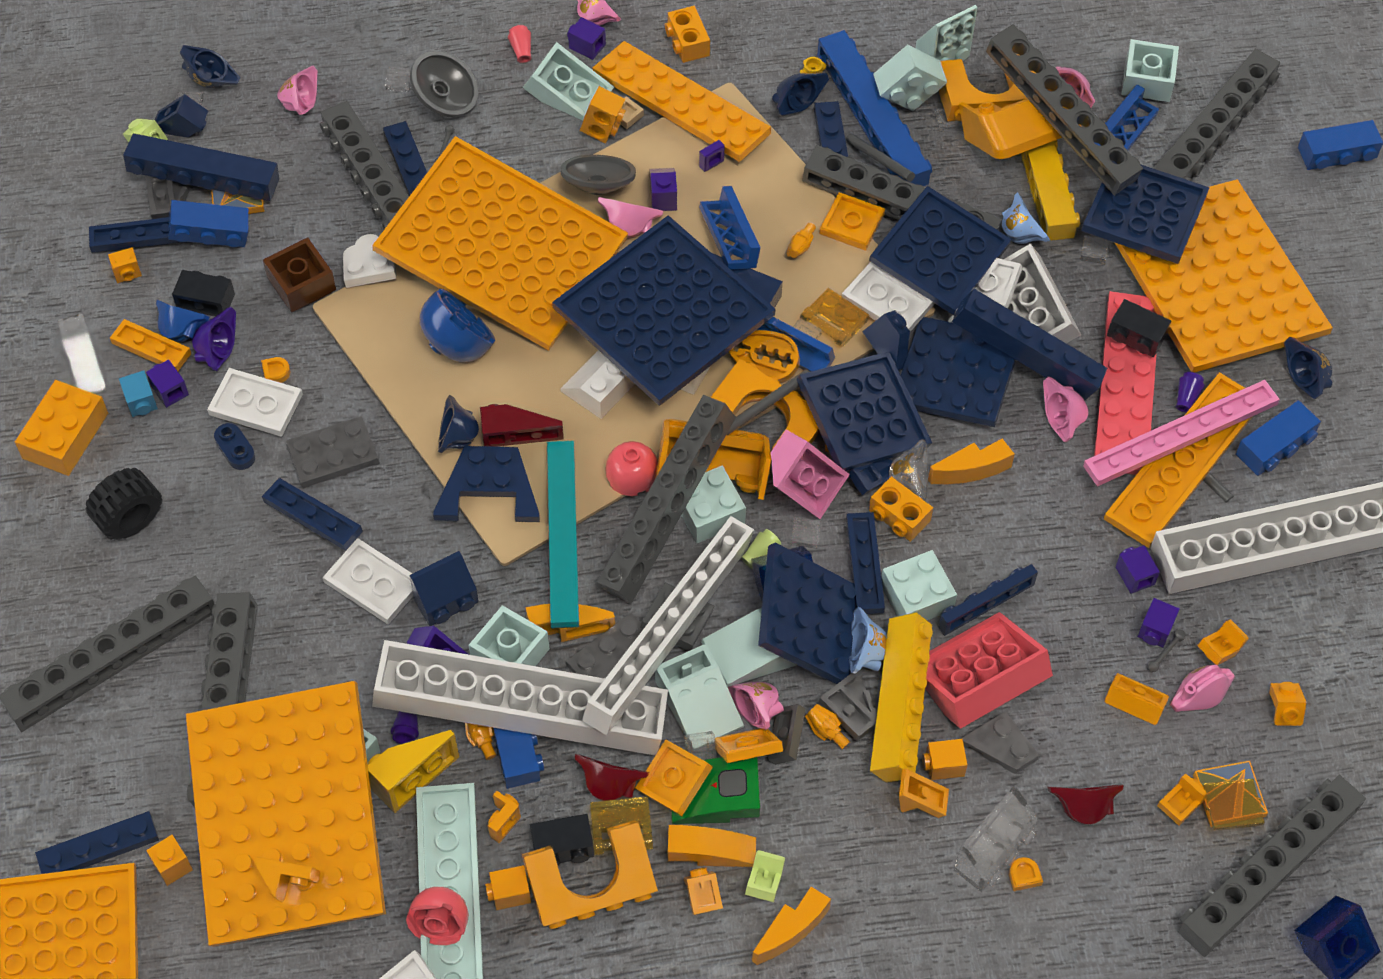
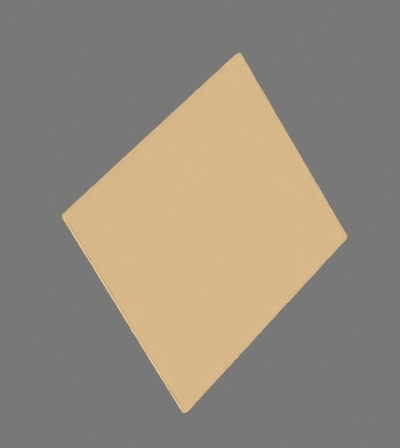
(385, 343)

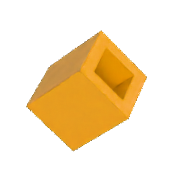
(945, 759)
(169, 860)
(508, 888)

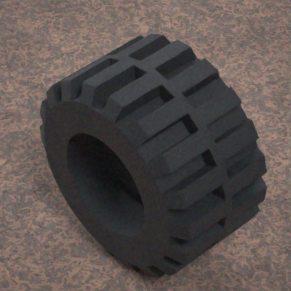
(123, 503)

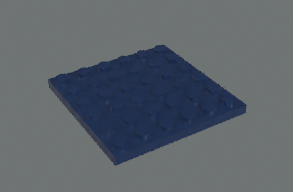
(663, 309)

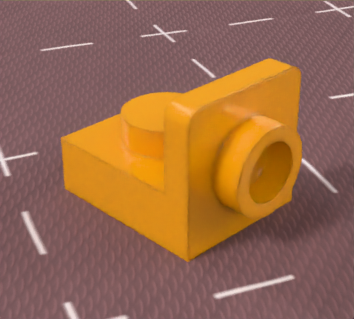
(124, 265)
(504, 820)
(703, 891)

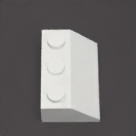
(597, 385)

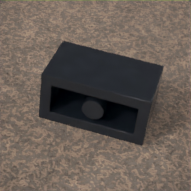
(203, 293)
(1138, 328)
(567, 836)

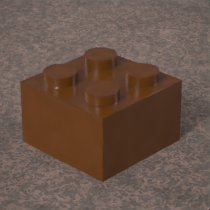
(299, 274)

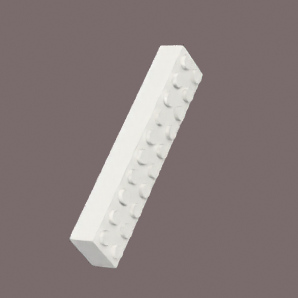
(1270, 538)
(510, 697)

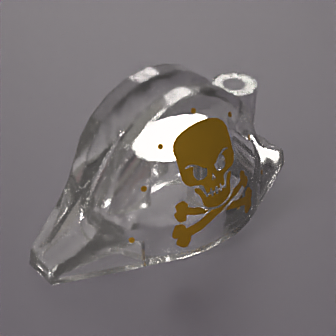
(912, 469)

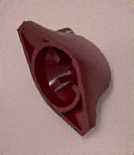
(609, 781)
(1087, 804)

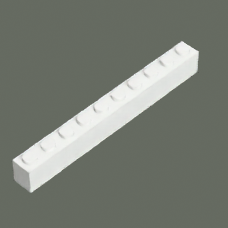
(667, 626)

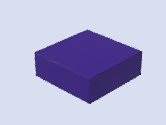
(711, 155)

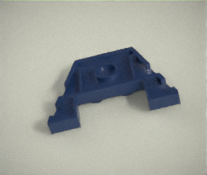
(488, 473)

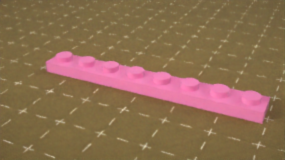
(1180, 433)

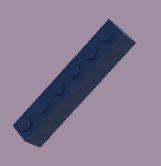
(201, 167)
(1028, 344)

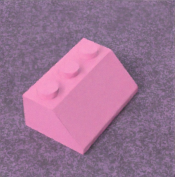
(805, 473)

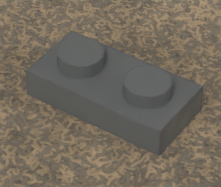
(788, 729)

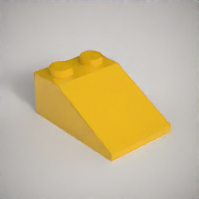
(409, 766)

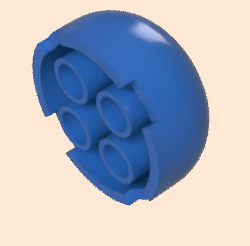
(454, 328)

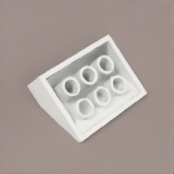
(1038, 297)

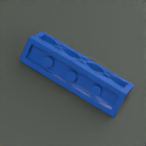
(1123, 115)
(738, 230)
(813, 353)

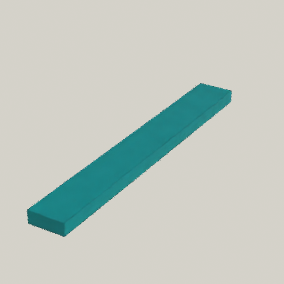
(562, 535)

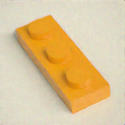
(149, 344)

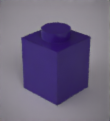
(586, 38)
(167, 383)
(1137, 569)
(1158, 623)

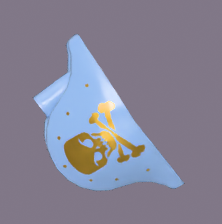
(1020, 225)
(867, 643)

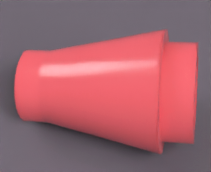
(520, 40)

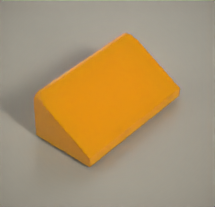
(1136, 699)

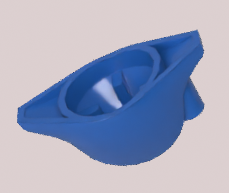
(177, 322)

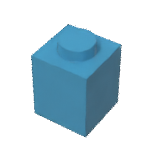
(138, 393)

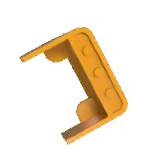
(1006, 129)
(742, 454)

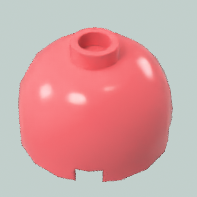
(631, 468)
(438, 915)

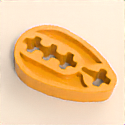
(773, 343)

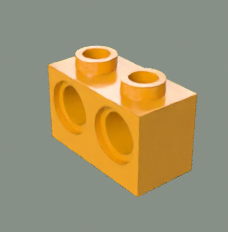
(688, 34)
(603, 115)
(904, 505)

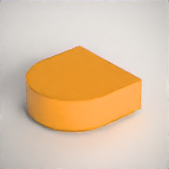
(276, 369)
(1025, 874)

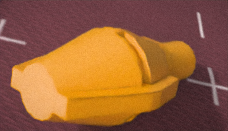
(801, 241)
(826, 725)
(481, 737)

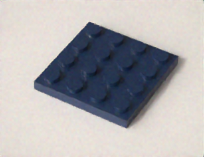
(1148, 215)
(940, 249)
(956, 373)
(863, 410)
(807, 614)

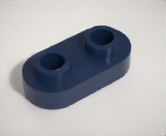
(233, 444)

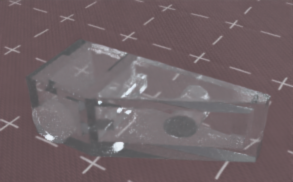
(82, 353)

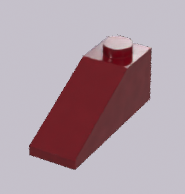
(512, 426)

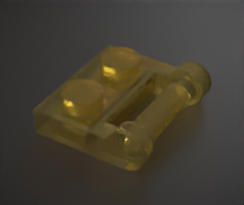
(839, 312)
(615, 812)

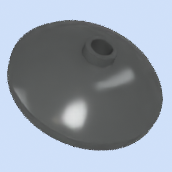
(444, 84)
(598, 173)

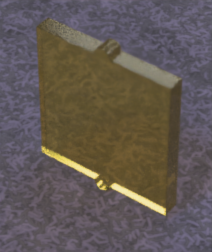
(1233, 804)

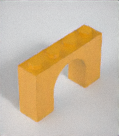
(961, 90)
(749, 384)
(630, 881)

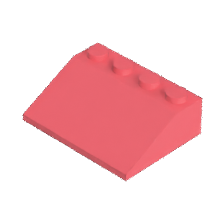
(984, 669)

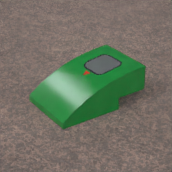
(726, 793)

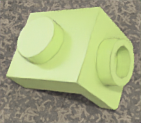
(144, 127)
(765, 876)

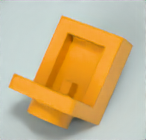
(1223, 643)
(1288, 703)
(1183, 799)

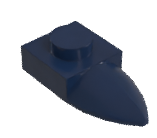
(870, 476)

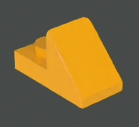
(922, 794)
(277, 875)

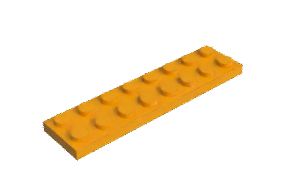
(682, 100)
(1168, 482)

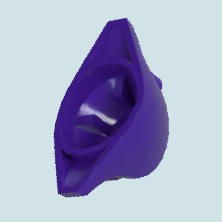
(215, 339)

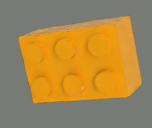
(61, 427)

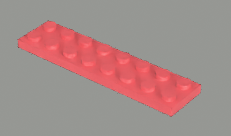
(1127, 386)

